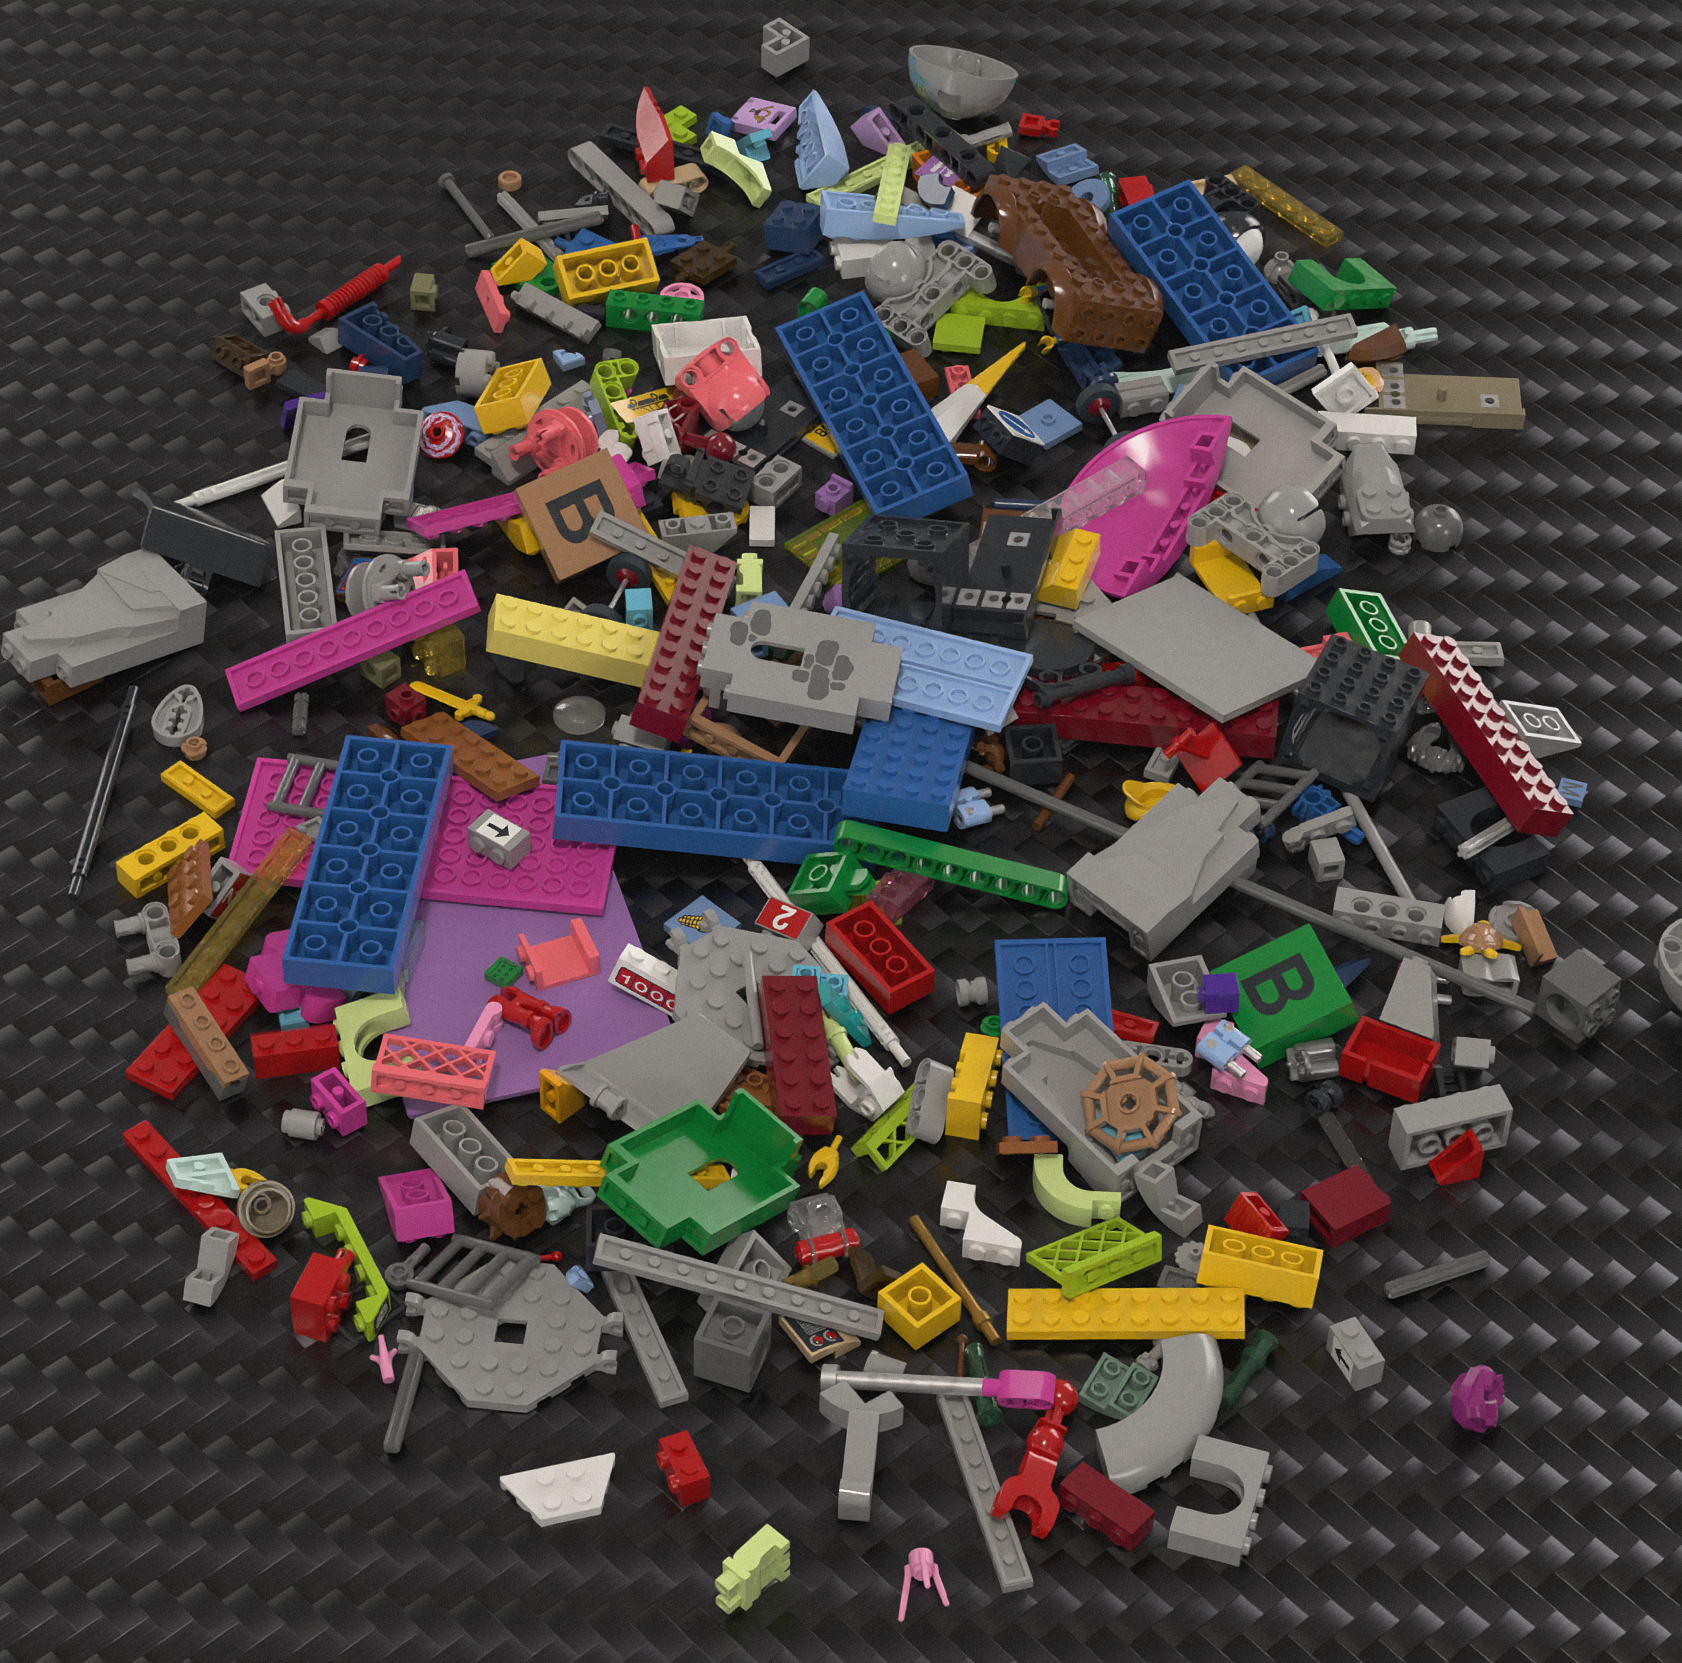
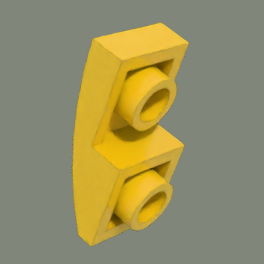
(686, 508)

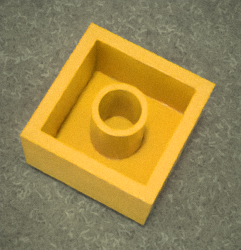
(919, 1306)

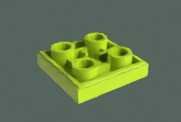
(959, 333)

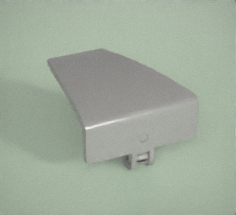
(661, 1071)

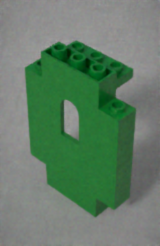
(652, 1169)

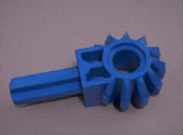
(1317, 802)

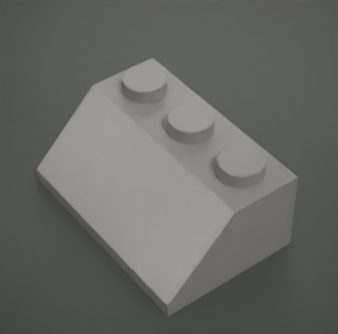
(753, 1256)

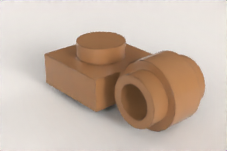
(259, 372)

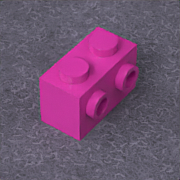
(338, 1101)

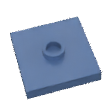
(1051, 423)

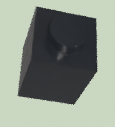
(1295, 1217)

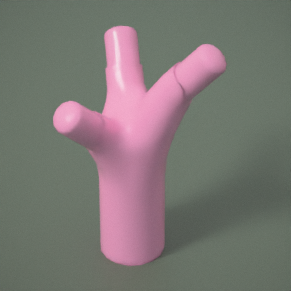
(385, 1360)

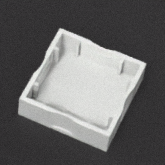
(682, 341)

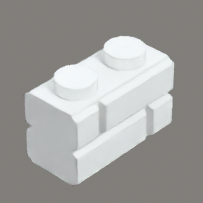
(656, 436)

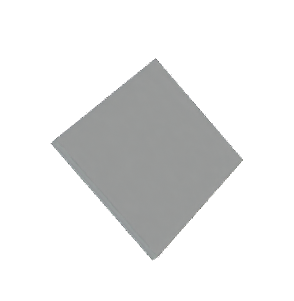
(1199, 647)

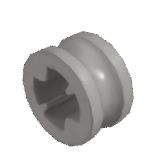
(1400, 543)

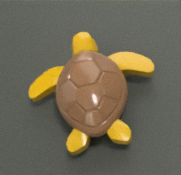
(1481, 939)

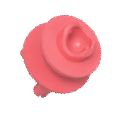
(557, 439)

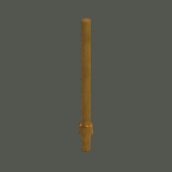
(979, 1318)

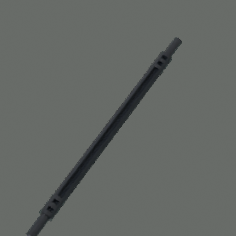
(103, 793)

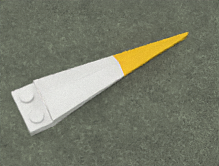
(960, 406)

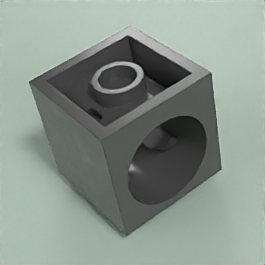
(1578, 996)
(732, 1343)

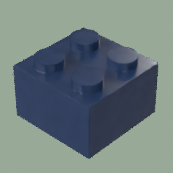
(793, 227)

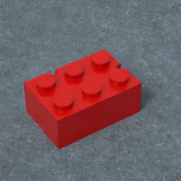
(1389, 1059)

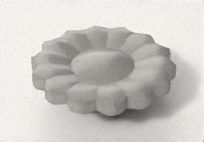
(1189, 1256)

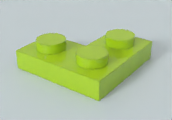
(678, 122)

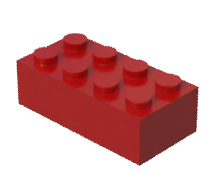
(879, 957)

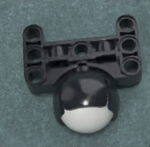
(1237, 212)

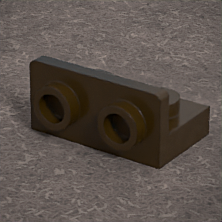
(236, 352)

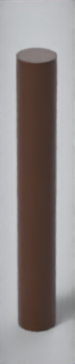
(1059, 793)

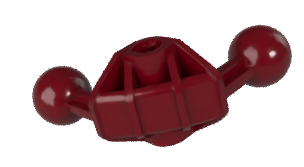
(685, 421)

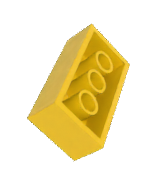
(592, 272)
(512, 396)
(1260, 1266)

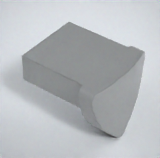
(883, 1364)

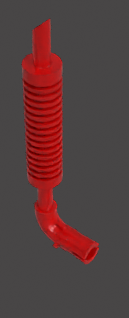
(337, 300)

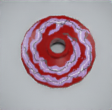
(448, 441)

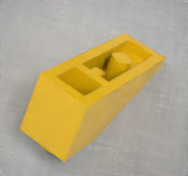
(520, 534)

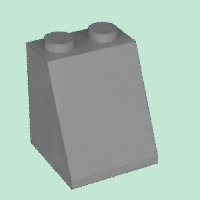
(1414, 1000)

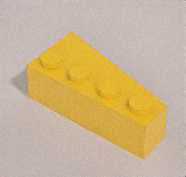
(972, 1085)

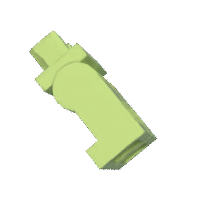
(748, 578)
(752, 1569)

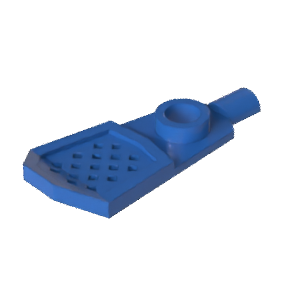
(668, 243)

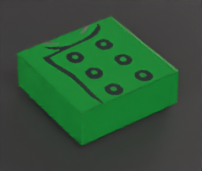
(503, 972)

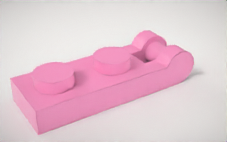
(484, 1030)

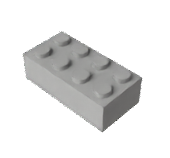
(1430, 1126)
(459, 1151)

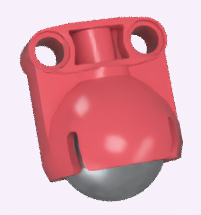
(725, 386)

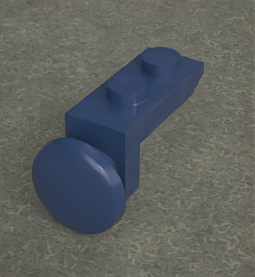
(1084, 366)

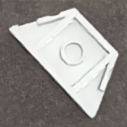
(562, 1490)

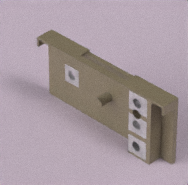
(1449, 399)

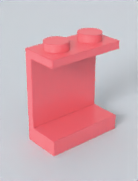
(560, 959)

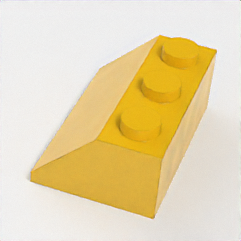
(1070, 568)

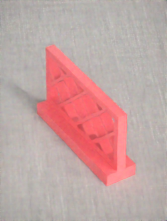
(431, 1084)

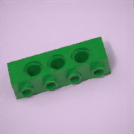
(642, 310)

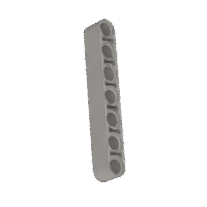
(623, 190)

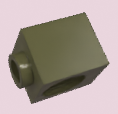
(382, 668)

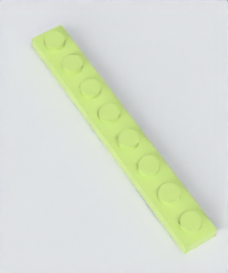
(892, 184)

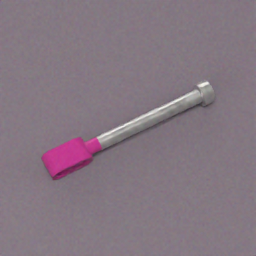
(1013, 1389)

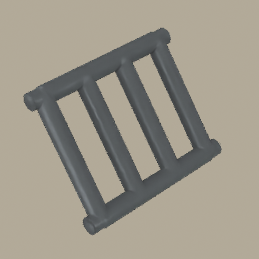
(1290, 792)
(303, 808)
(467, 1294)

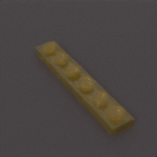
(1287, 206)

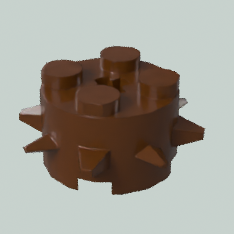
(511, 1207)

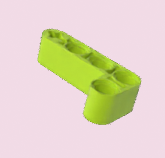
(608, 386)

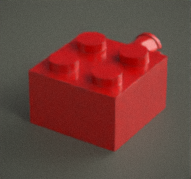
(322, 1295)

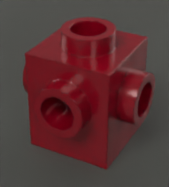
(405, 705)

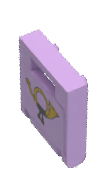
(759, 114)

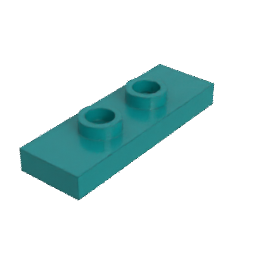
(844, 1014)

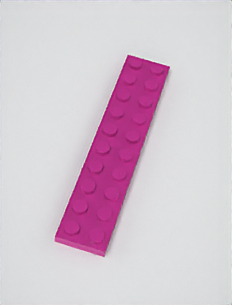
(481, 511)
(352, 640)

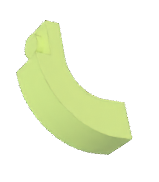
(1066, 1200)

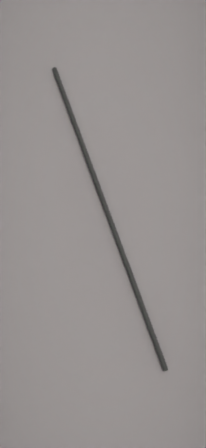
(1258, 891)

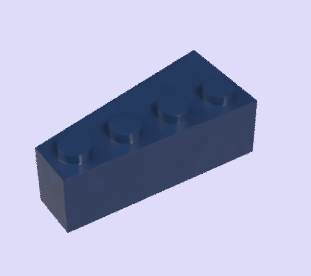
(371, 334)

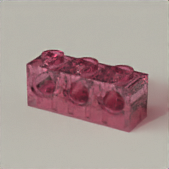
(899, 892)

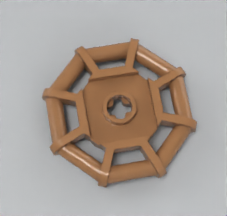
(1144, 1111)

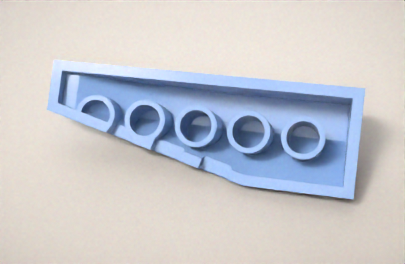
(821, 148)
(852, 216)

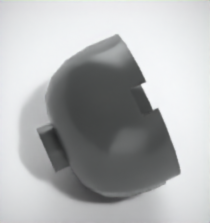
(1438, 528)

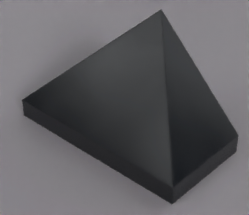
(1010, 162)

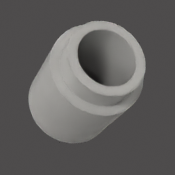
(303, 1124)

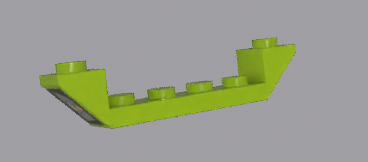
(330, 1218)

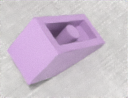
(876, 131)

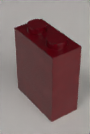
(1346, 1205)

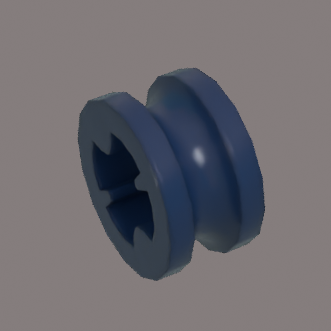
(1265, 834)

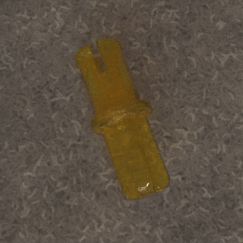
(812, 1274)

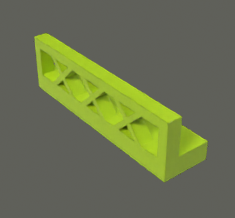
(885, 1127)

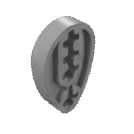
(171, 708)

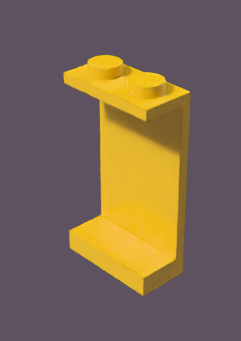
(1228, 577)

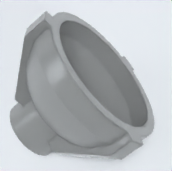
(1277, 266)

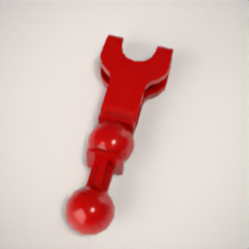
(1032, 1485)

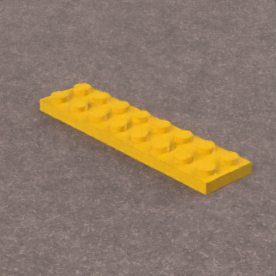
(1125, 1313)

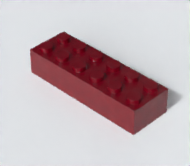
(796, 1054)

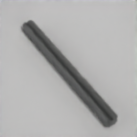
(533, 234)

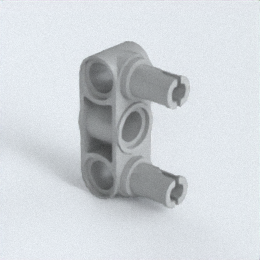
(163, 946)

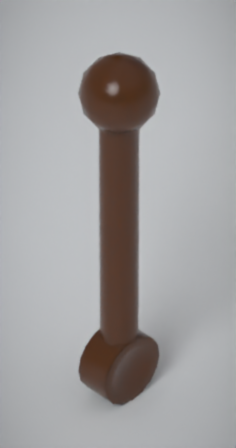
(962, 1340)

